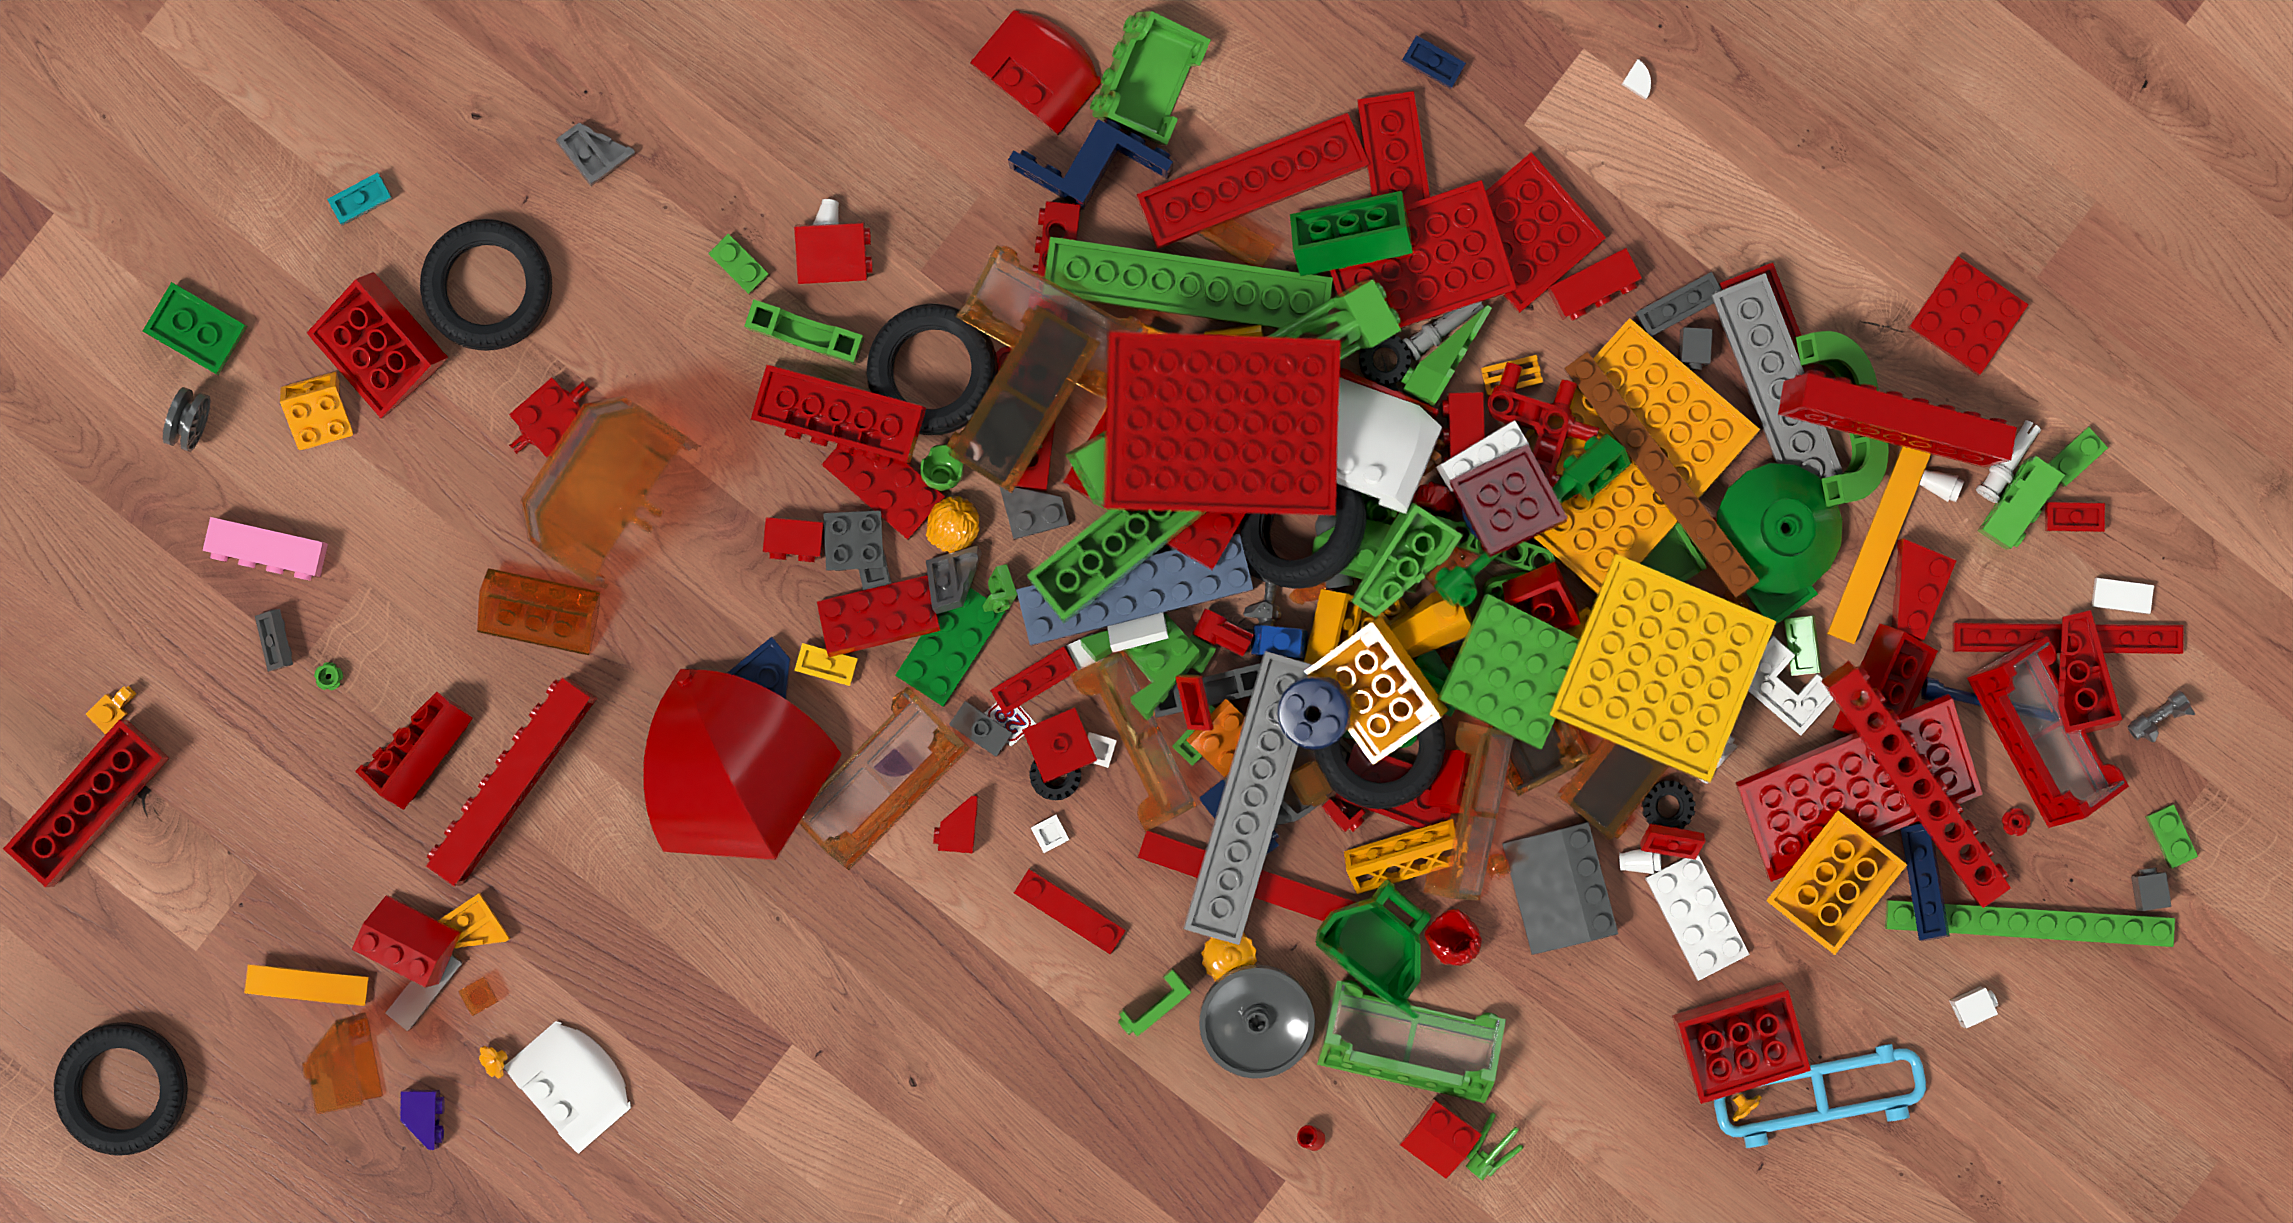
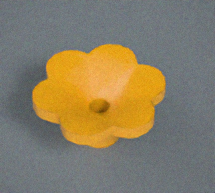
(493, 1061)
(1744, 1105)

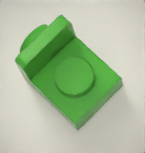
(1001, 589)

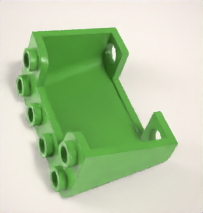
(1148, 75)

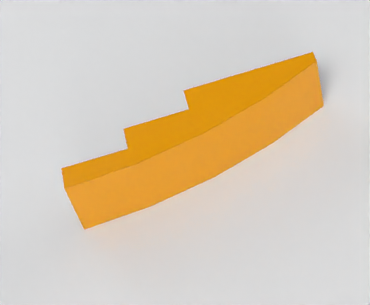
(306, 985)

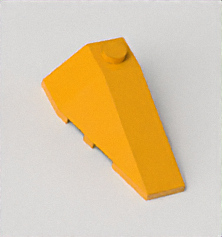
(1431, 625)

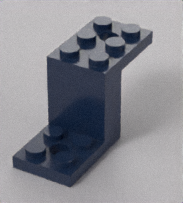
(1091, 163)

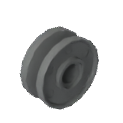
(186, 419)

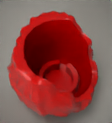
(1435, 500)
(1454, 938)

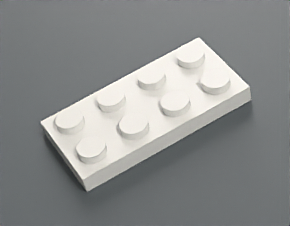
(1697, 916)

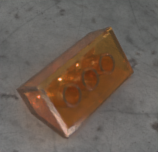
(538, 611)

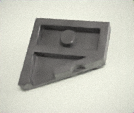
(592, 152)
(1033, 512)

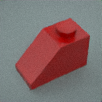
(958, 828)

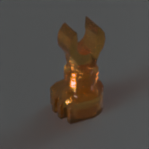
(1497, 866)

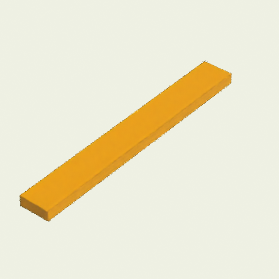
(1878, 544)

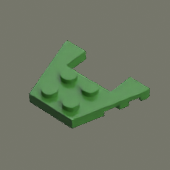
(1157, 660)

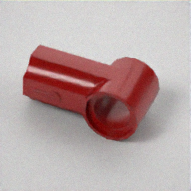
(1218, 631)

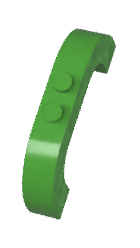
(1868, 455)

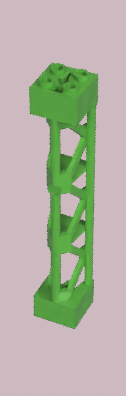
(1362, 320)

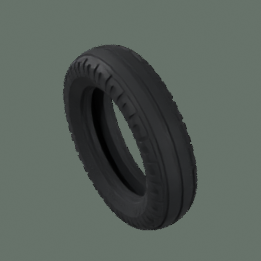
(438, 265)
(924, 318)
(1321, 565)
(1388, 794)
(70, 1101)

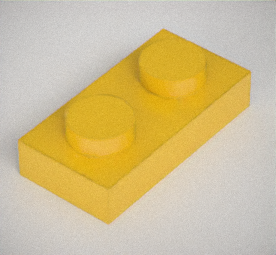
(817, 663)

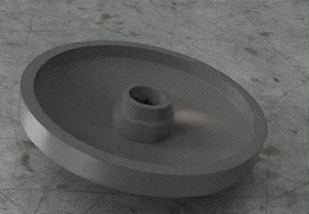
(1256, 1021)

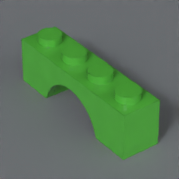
(804, 333)

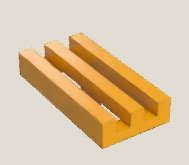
(1535, 369)

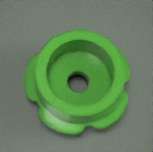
(336, 675)

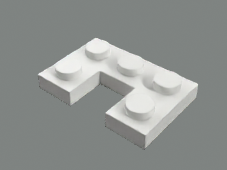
(1794, 709)

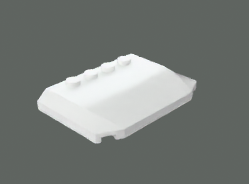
(1382, 444)

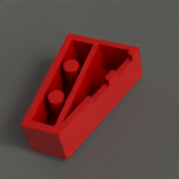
(1918, 587)

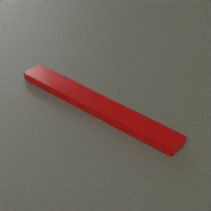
(2113, 638)
(1269, 888)

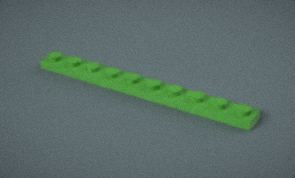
(2042, 924)

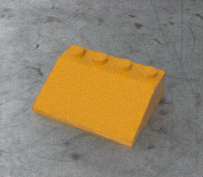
(1385, 689)
(1836, 882)

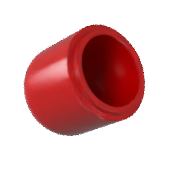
(1311, 1138)

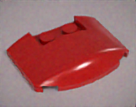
(1039, 68)

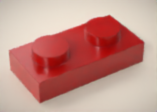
(2074, 517)
(1672, 841)

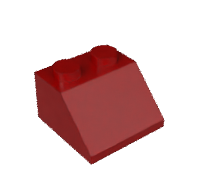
(1440, 1139)

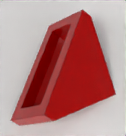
(1194, 702)

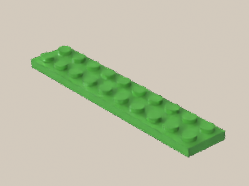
(1185, 284)

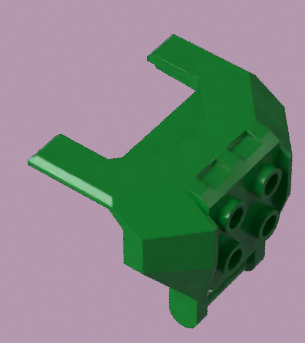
(1377, 945)

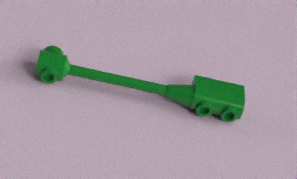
(1582, 475)

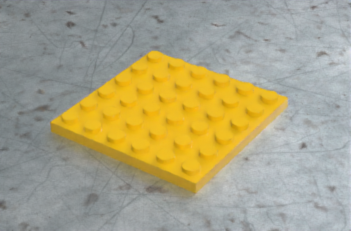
(1662, 668)

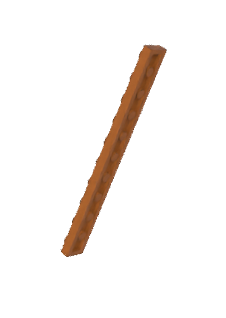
(1661, 475)

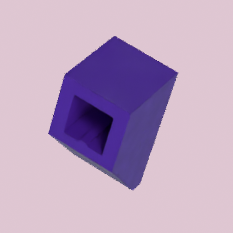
(421, 1115)

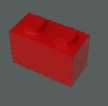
(793, 538)

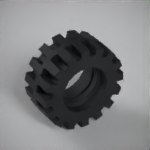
(1389, 377)

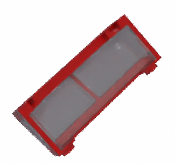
(2055, 766)

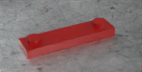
(1069, 911)

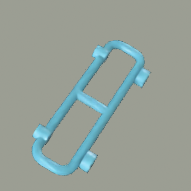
(1895, 1107)

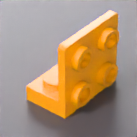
(315, 411)

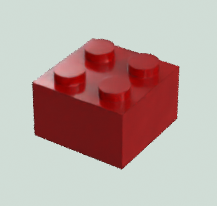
(1543, 596)

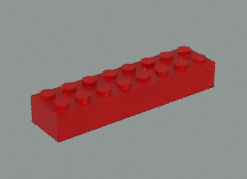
(1897, 419)
(510, 782)

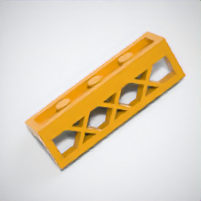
(1400, 852)

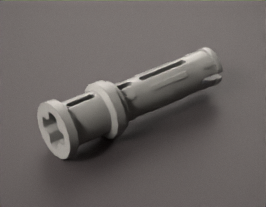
(1433, 333)

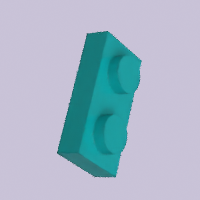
(359, 198)

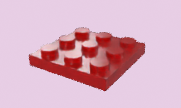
(1968, 315)

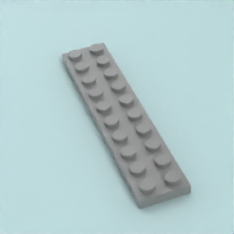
(1246, 808)

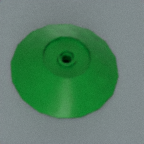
(1753, 521)

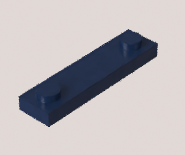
(1925, 883)

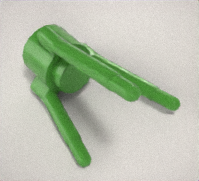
(1484, 1163)

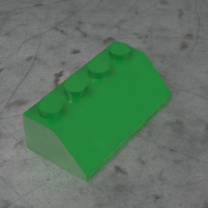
(1350, 233)

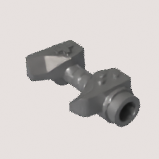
(1266, 611)
(2146, 726)

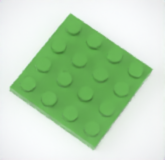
(1509, 671)

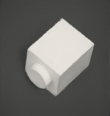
(1974, 1006)

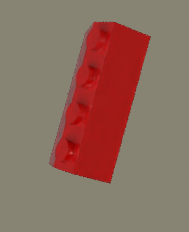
(376, 344)
(1741, 1042)

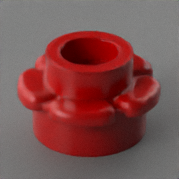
(2008, 822)

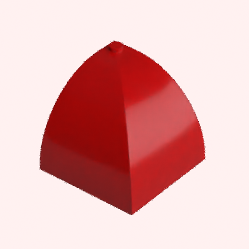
(730, 767)

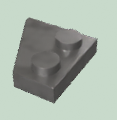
(951, 578)

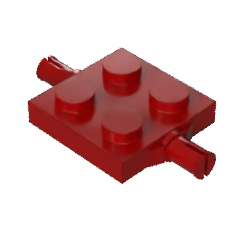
(546, 416)

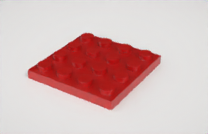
(1539, 229)

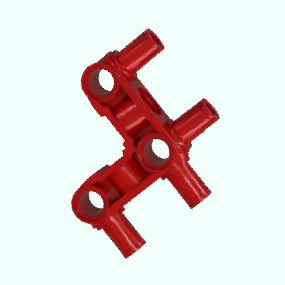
(1535, 416)

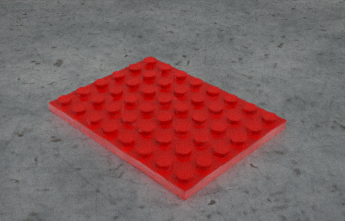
(1221, 423)

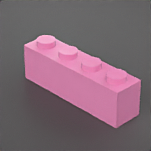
(265, 547)

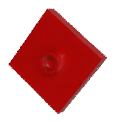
(1059, 745)

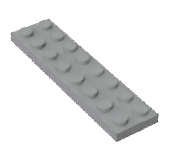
(1765, 361)

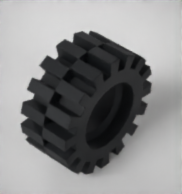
(1675, 789)
(1054, 792)

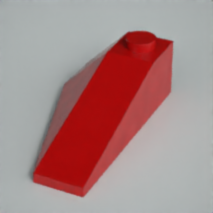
(2085, 686)

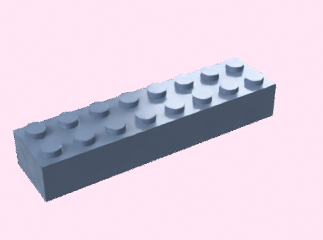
(1155, 586)

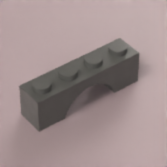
(1217, 687)

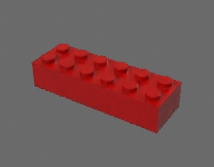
(86, 803)

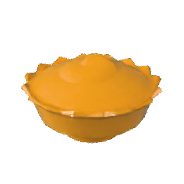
(1223, 956)

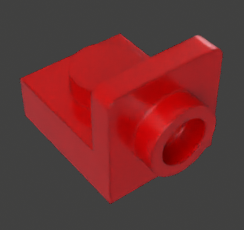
(1338, 812)

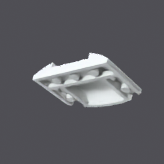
(571, 1083)

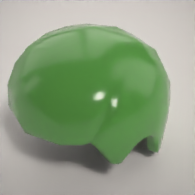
(940, 469)

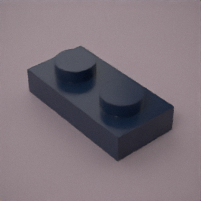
(1433, 62)

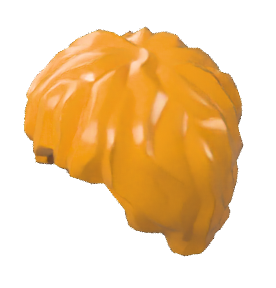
(953, 524)

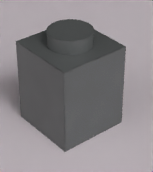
(1695, 347)
(2151, 890)

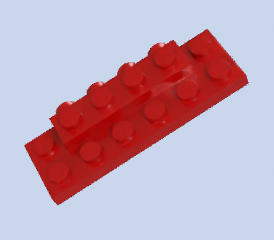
(838, 415)

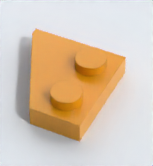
(476, 923)

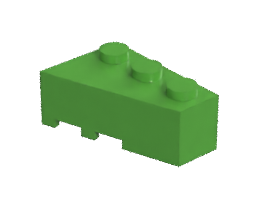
(2021, 502)

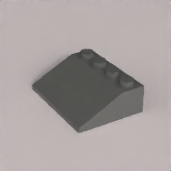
(1560, 888)

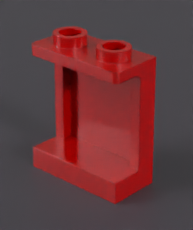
(832, 252)

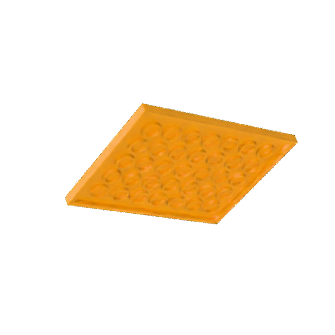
(1686, 421)

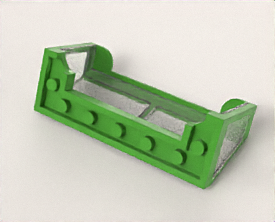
(1423, 1052)

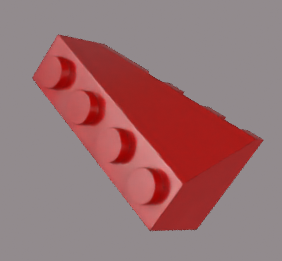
(415, 751)

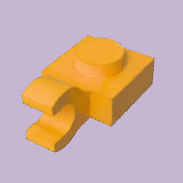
(110, 710)

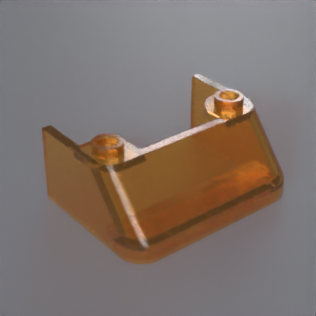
(343, 1066)

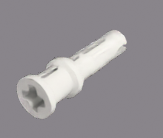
(2002, 473)

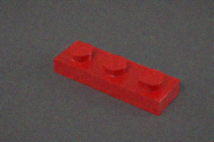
(1033, 680)

